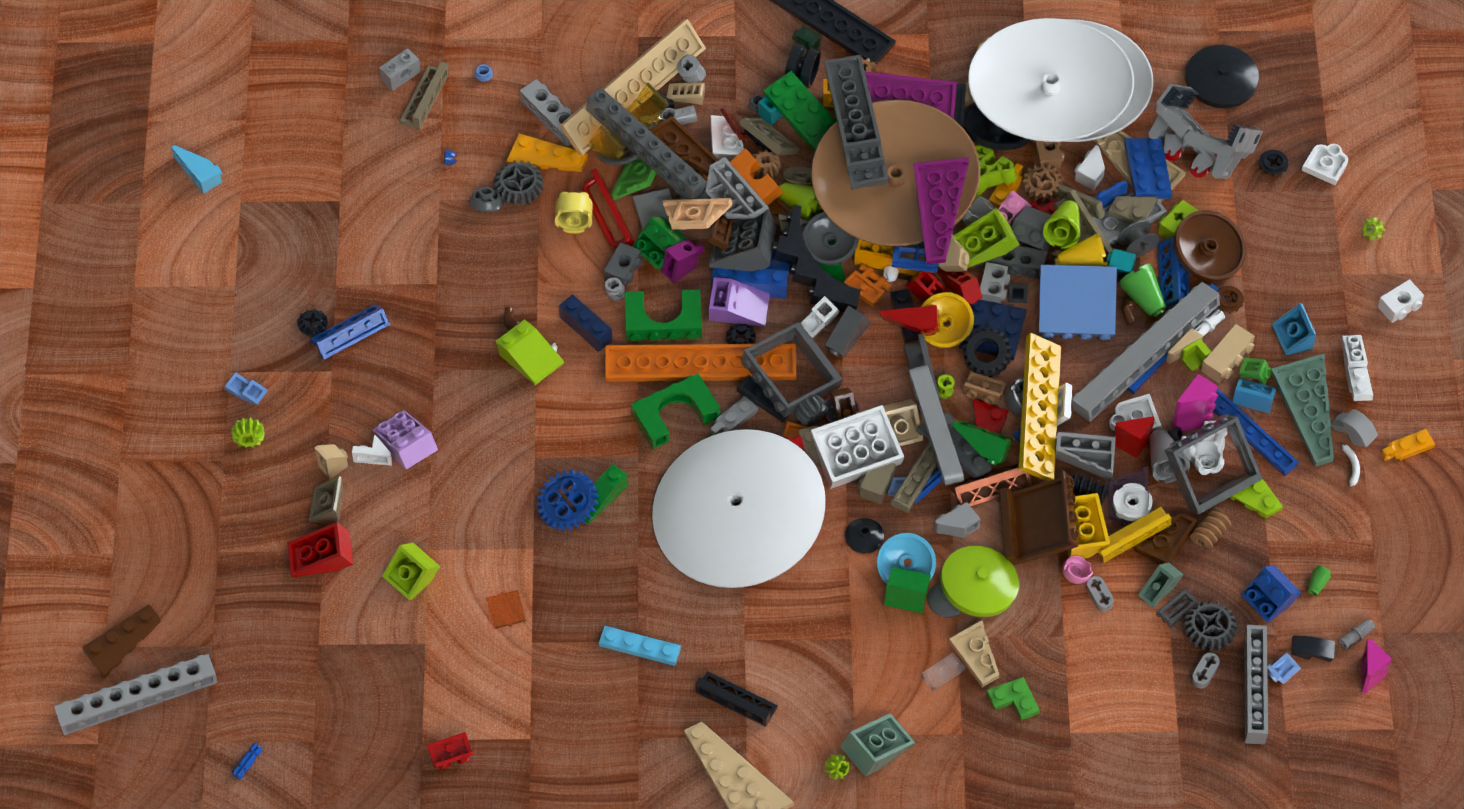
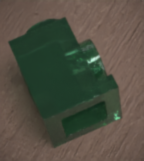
(807, 37)

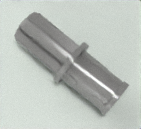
(1356, 634)

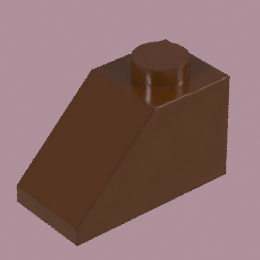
(843, 403)

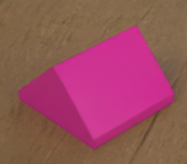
(1374, 665)

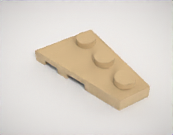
(975, 652)

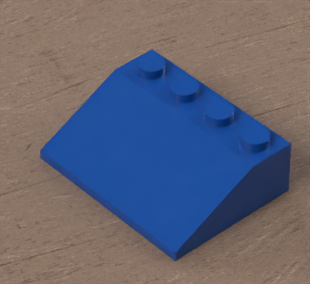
(770, 280)

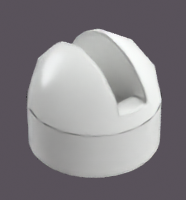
(890, 273)

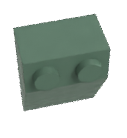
(876, 744)

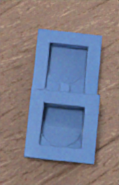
(245, 390)

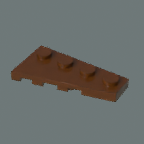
(117, 642)

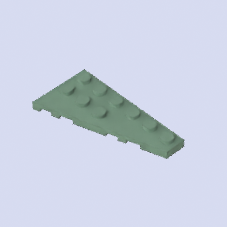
(1307, 400)

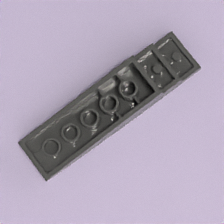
(856, 122)

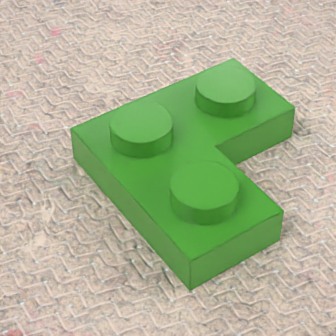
(1014, 693)

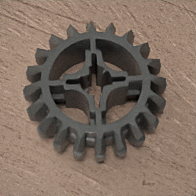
(529, 179)
(1214, 635)

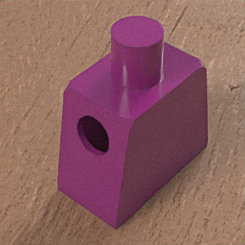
(681, 260)

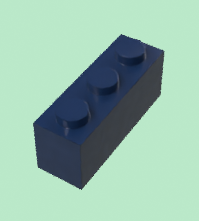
(585, 323)

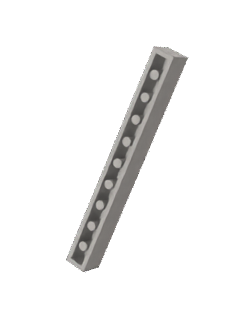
(1145, 351)

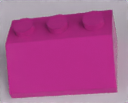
(1195, 405)

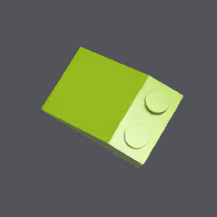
(987, 238)
(528, 352)

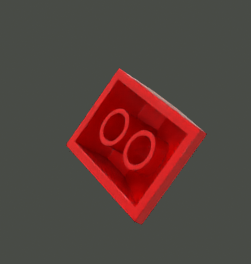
(320, 551)

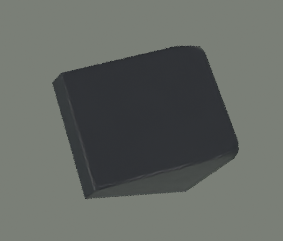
(1017, 293)

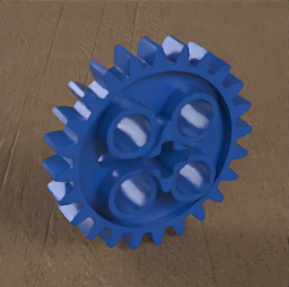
(581, 489)

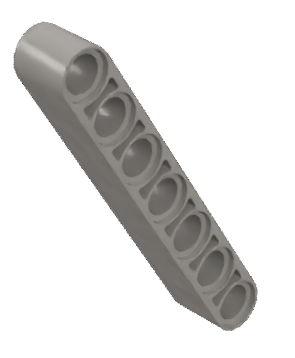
(936, 425)

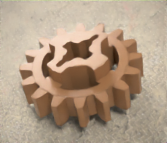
(1042, 182)

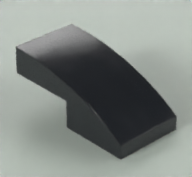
(1309, 647)

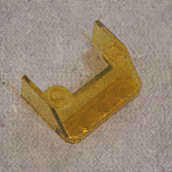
(644, 108)

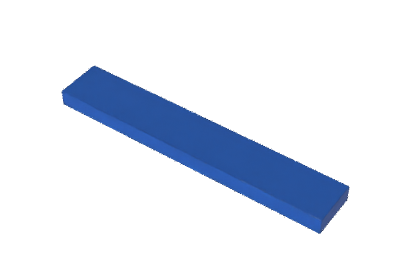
(1256, 436)

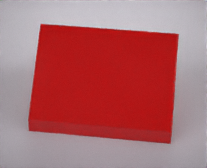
(1133, 435)

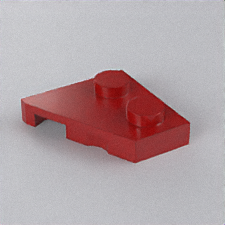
(989, 416)

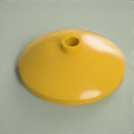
(955, 310)

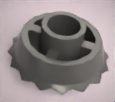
(485, 199)

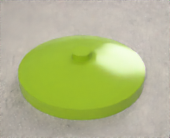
(979, 581)

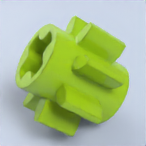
(1368, 227)
(836, 766)

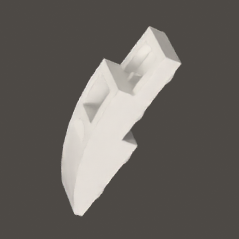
(1356, 368)

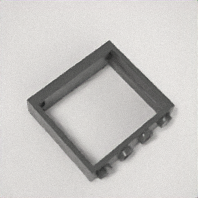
(811, 351)
(1227, 490)

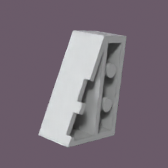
(1087, 452)

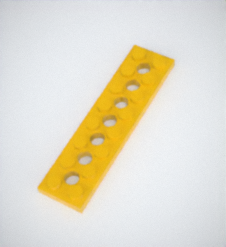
(1032, 412)

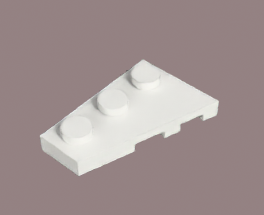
(723, 140)

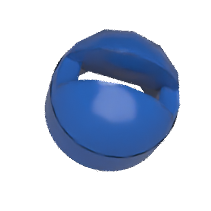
(448, 157)

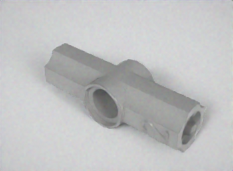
(682, 115)

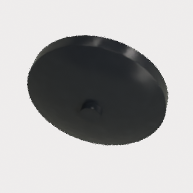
(1222, 76)
(987, 134)

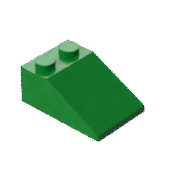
(986, 442)

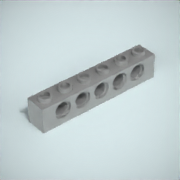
(1255, 684)

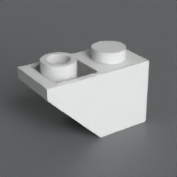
(1091, 170)

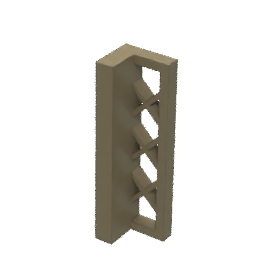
(427, 99)
(1087, 224)

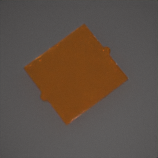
(506, 609)

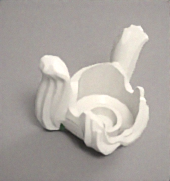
(1207, 453)

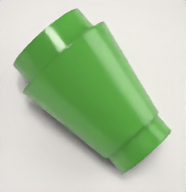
(1319, 578)

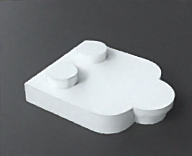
(1326, 163)
(1134, 409)

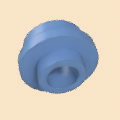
(483, 69)

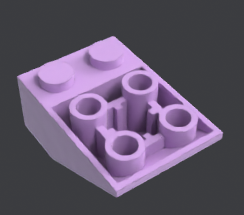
(406, 439)

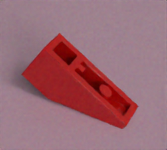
(962, 284)
(925, 285)
(918, 319)

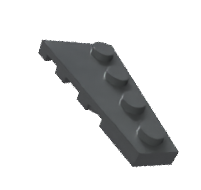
(968, 457)

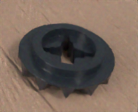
(1269, 157)
(317, 327)
(732, 336)

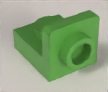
(1255, 369)

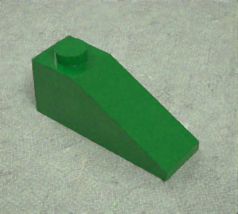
(609, 487)

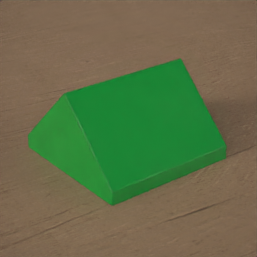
(907, 590)

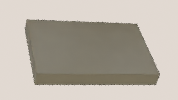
(769, 136)

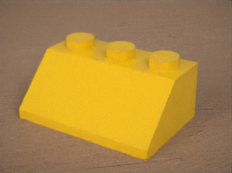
(1090, 525)

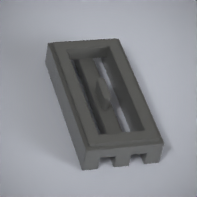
(1166, 618)

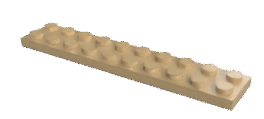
(652, 67)

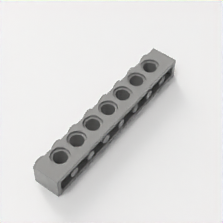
(146, 697)

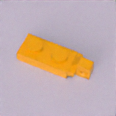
(1003, 190)
(1408, 446)

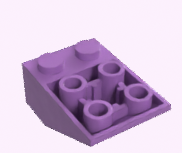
(737, 303)

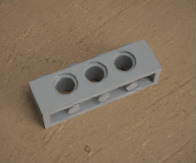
(548, 111)

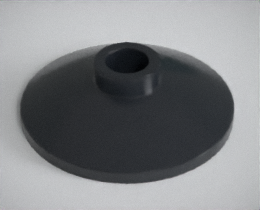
(864, 542)

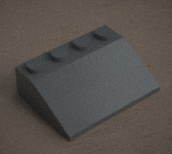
(748, 245)

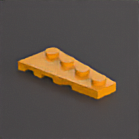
(546, 154)

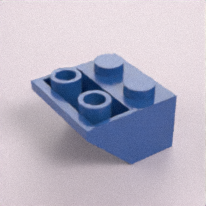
(1270, 593)

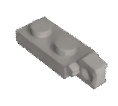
(734, 416)

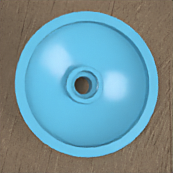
(906, 546)

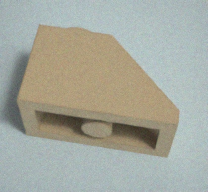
(956, 259)
(331, 459)

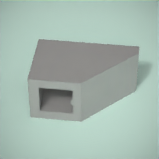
(958, 522)

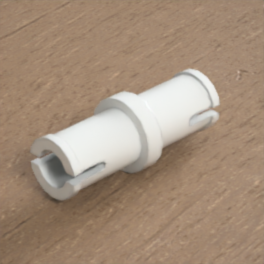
(1208, 324)

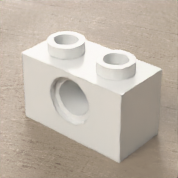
(1406, 293)

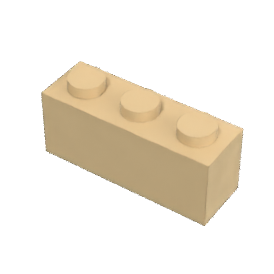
(1228, 354)

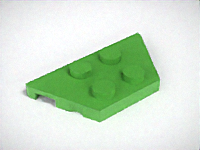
(633, 178)

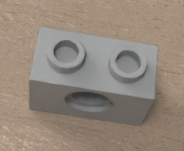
(399, 69)

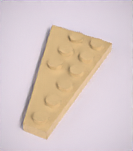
(1115, 151)
(732, 776)

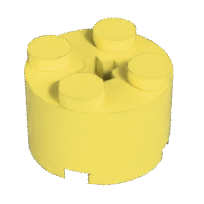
(573, 212)

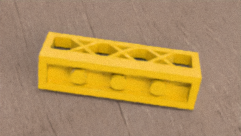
(1135, 533)

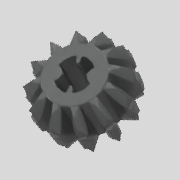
(811, 410)

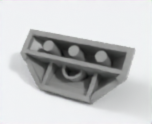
(727, 183)

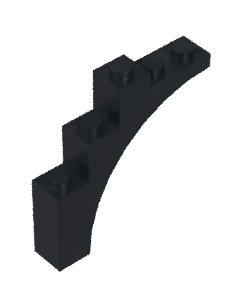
(806, 271)

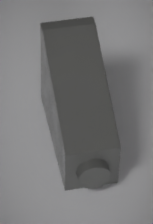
(847, 332)

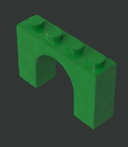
(685, 326)
(689, 391)

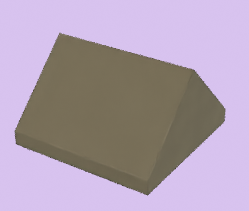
(327, 502)

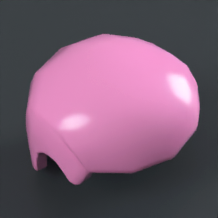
(1077, 569)

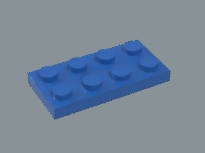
(1148, 168)

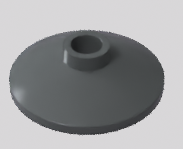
(939, 603)

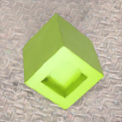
(1194, 355)

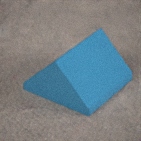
(1295, 331)
(1254, 395)

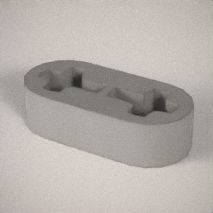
(1096, 595)
(1209, 672)

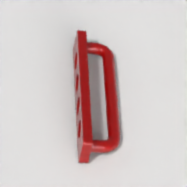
(628, 238)

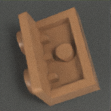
(984, 388)

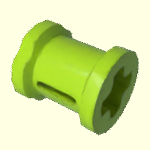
(948, 387)

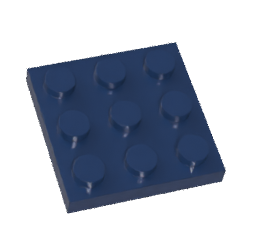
(999, 316)

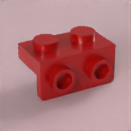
(450, 750)

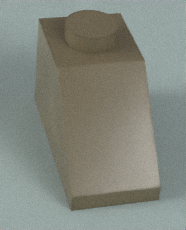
(876, 483)

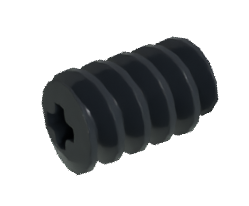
(1088, 487)

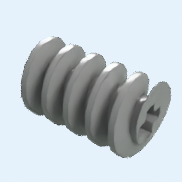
(691, 69)

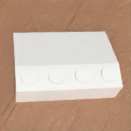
(856, 446)

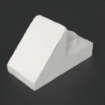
(376, 455)

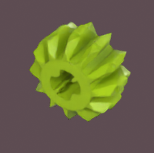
(248, 432)

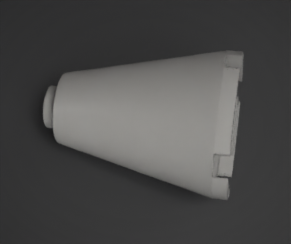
(1160, 465)

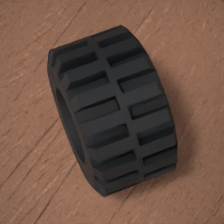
(979, 337)

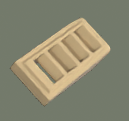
(687, 87)
(1175, 352)

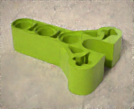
(993, 171)

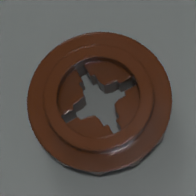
(1237, 298)

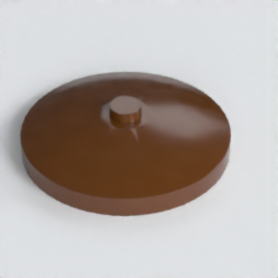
(1209, 246)

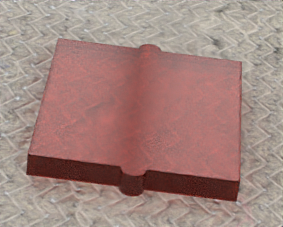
(736, 128)

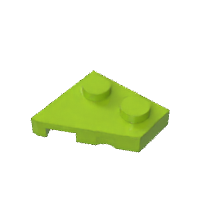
(1259, 499)

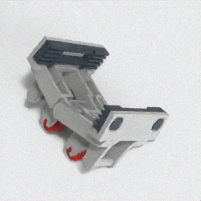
(1174, 117)

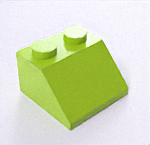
(410, 570)

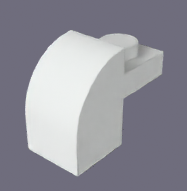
(823, 314)

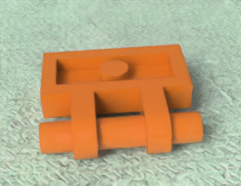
(870, 292)

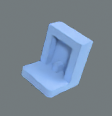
(1283, 669)

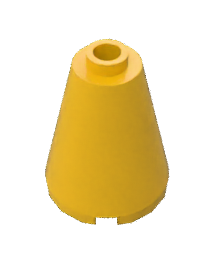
(1085, 253)

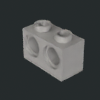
(996, 285)

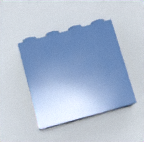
(1077, 301)

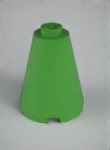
(1144, 290)

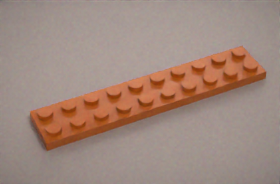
(677, 362)

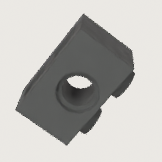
(623, 256)

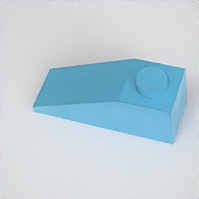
(198, 168)

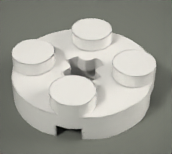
(1132, 512)

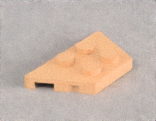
(695, 212)

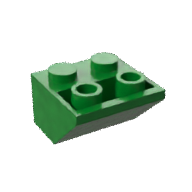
(655, 239)

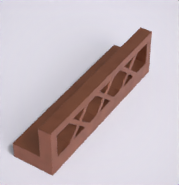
(991, 477)

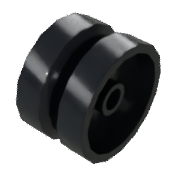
(804, 63)

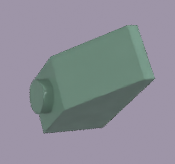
(1160, 584)

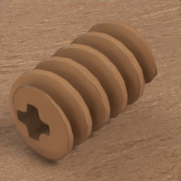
(1211, 528)

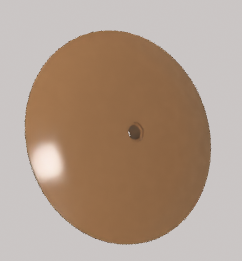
(890, 211)

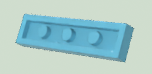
(639, 645)

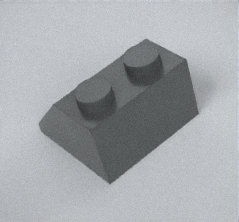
(1029, 228)

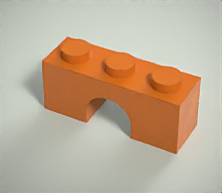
(747, 167)

